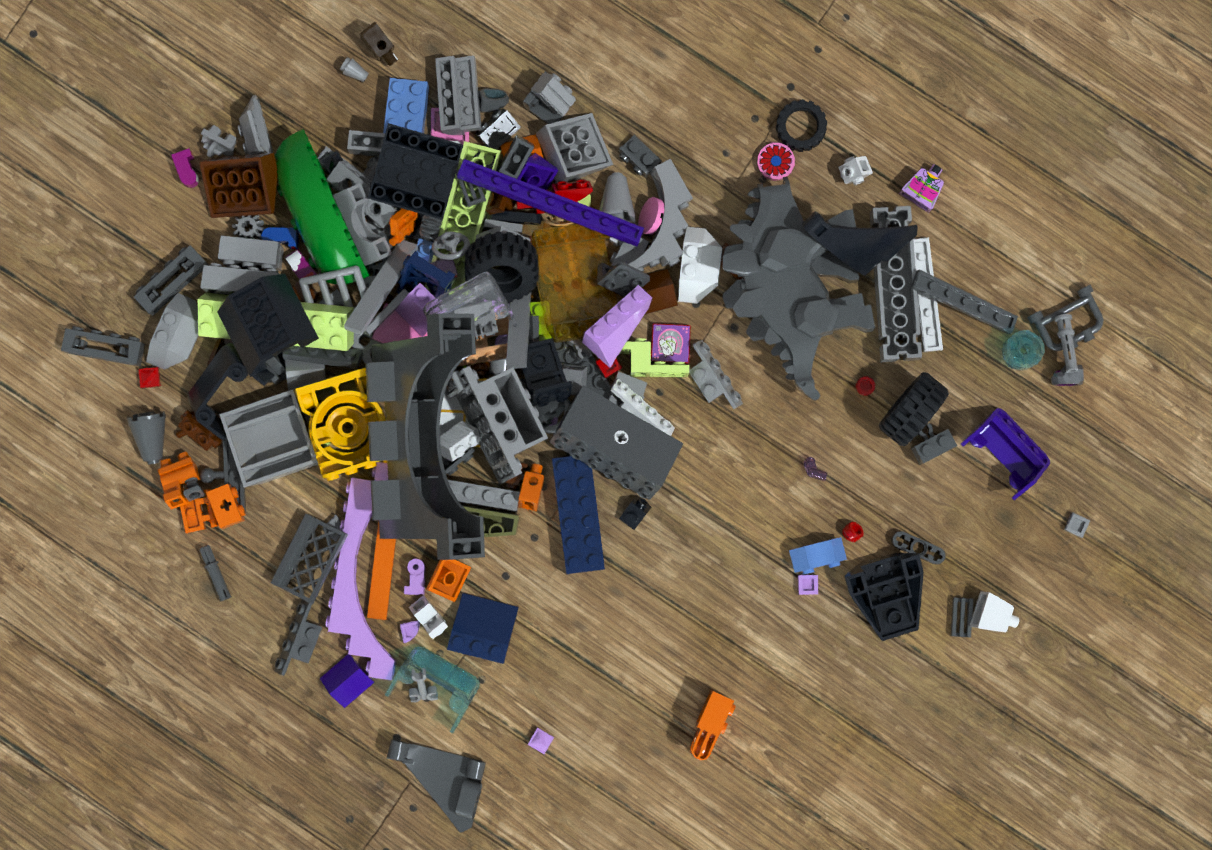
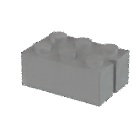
(250, 253)

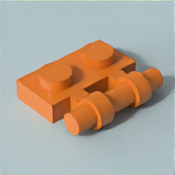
(401, 225)
(193, 517)

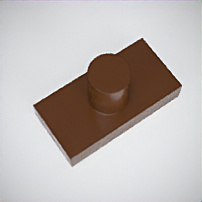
(498, 203)

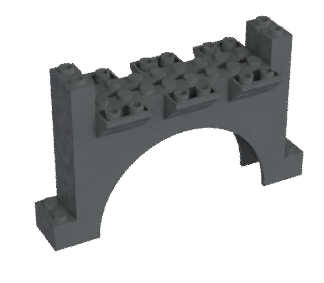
(412, 383)

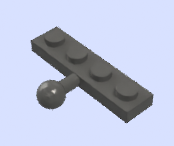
(331, 357)
(230, 475)

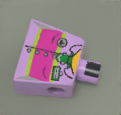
(924, 188)

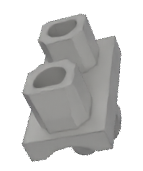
(216, 144)

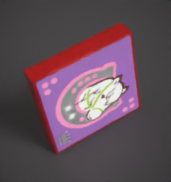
(670, 343)

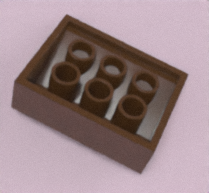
(240, 184)

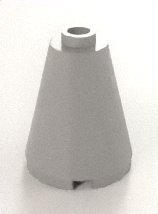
(617, 198)

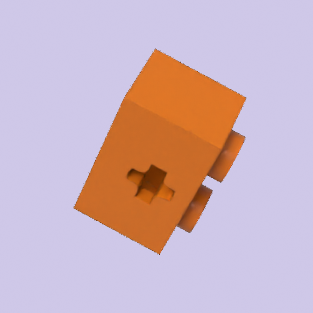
(217, 500)

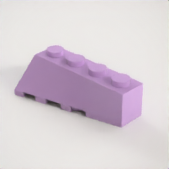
(617, 325)

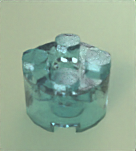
(1023, 339)

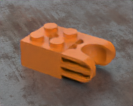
(711, 723)

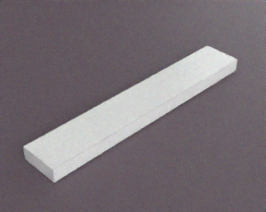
(927, 306)

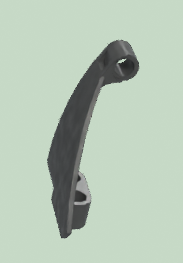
(447, 777)

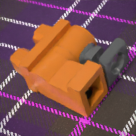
(175, 475)

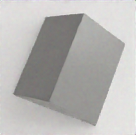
(303, 373)

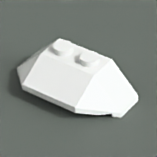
(699, 265)

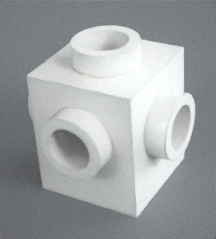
(855, 170)

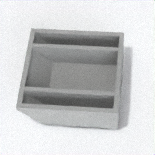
(269, 439)

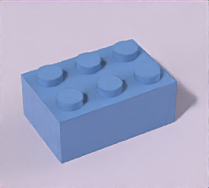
(407, 104)

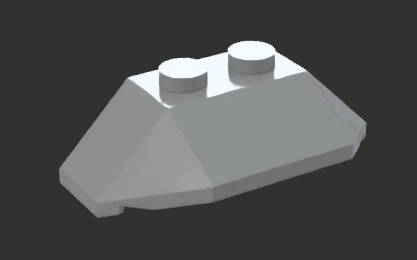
(254, 129)
(174, 333)

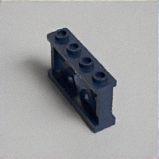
(419, 270)

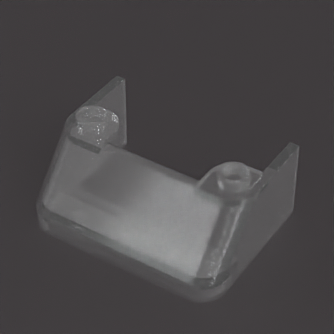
(476, 296)

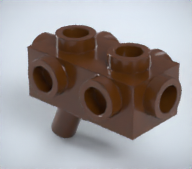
(197, 432)

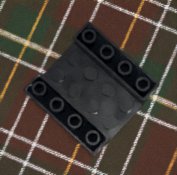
(415, 171)
(265, 321)

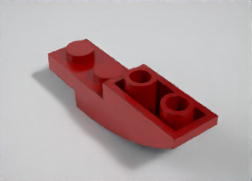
(574, 191)

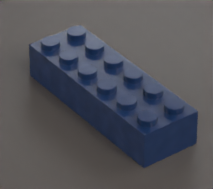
(578, 515)

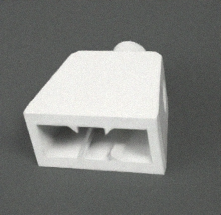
(993, 613)

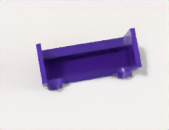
(1011, 448)

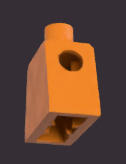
(531, 494)

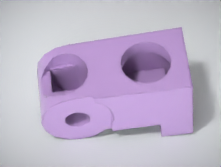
(417, 578)

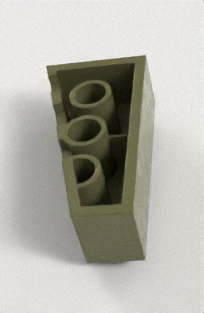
(496, 521)

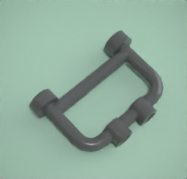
(1086, 335)

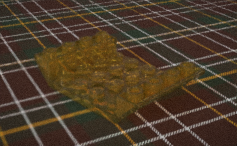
(565, 256)

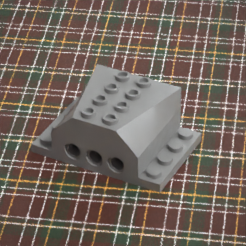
(503, 419)

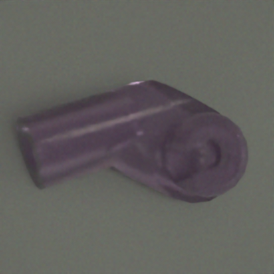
(812, 470)

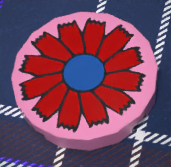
(775, 161)

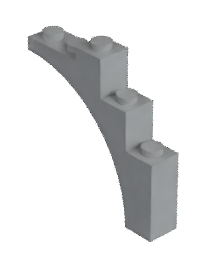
(675, 197)

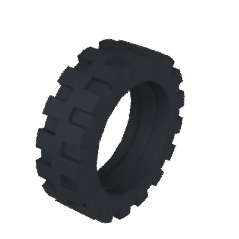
(812, 109)

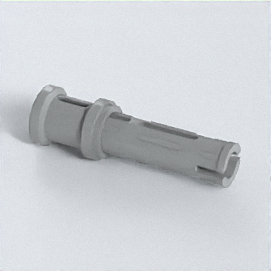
(1063, 334)

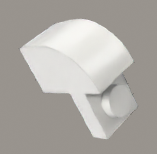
(428, 617)

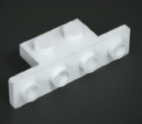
(636, 405)

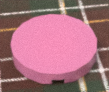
(650, 215)

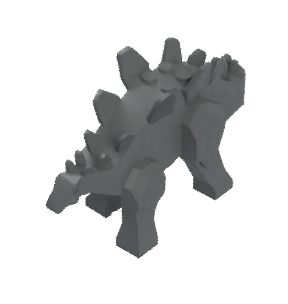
(783, 286)

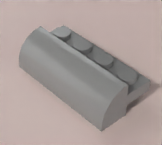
(458, 94)

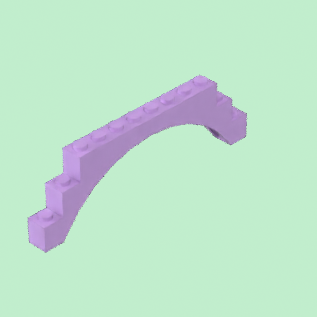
(345, 607)

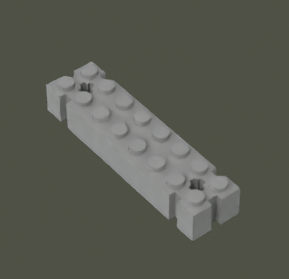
(894, 296)

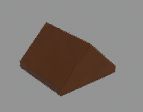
(661, 290)

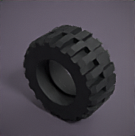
(508, 251)
(914, 409)

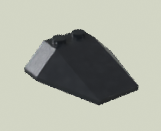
(888, 593)

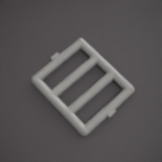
(338, 274)

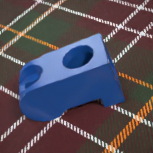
(282, 235)

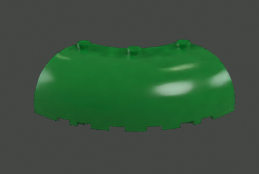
(314, 208)

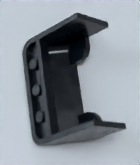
(224, 364)

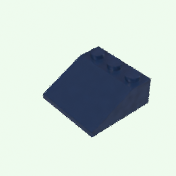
(483, 628)

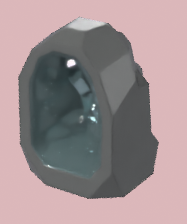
(492, 99)

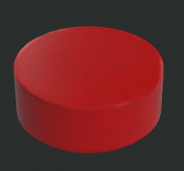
(865, 386)

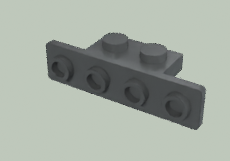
(300, 640)

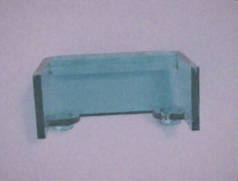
(445, 674)

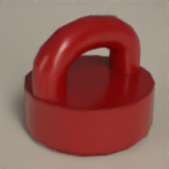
(853, 532)

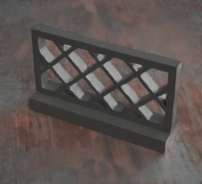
(298, 548)

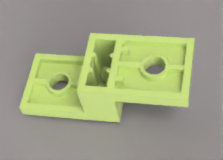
(641, 362)

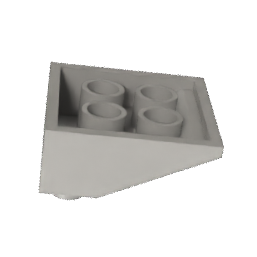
(574, 147)

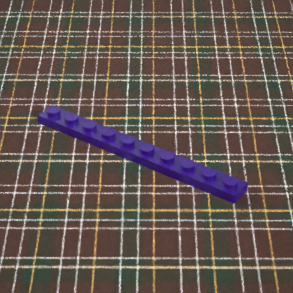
(550, 202)

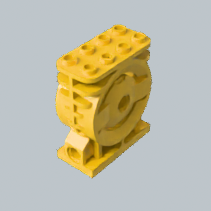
(329, 460)

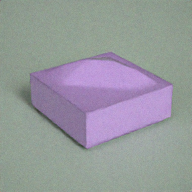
(540, 740)

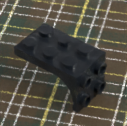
(545, 374)

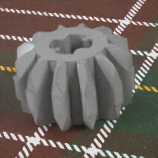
(245, 221)

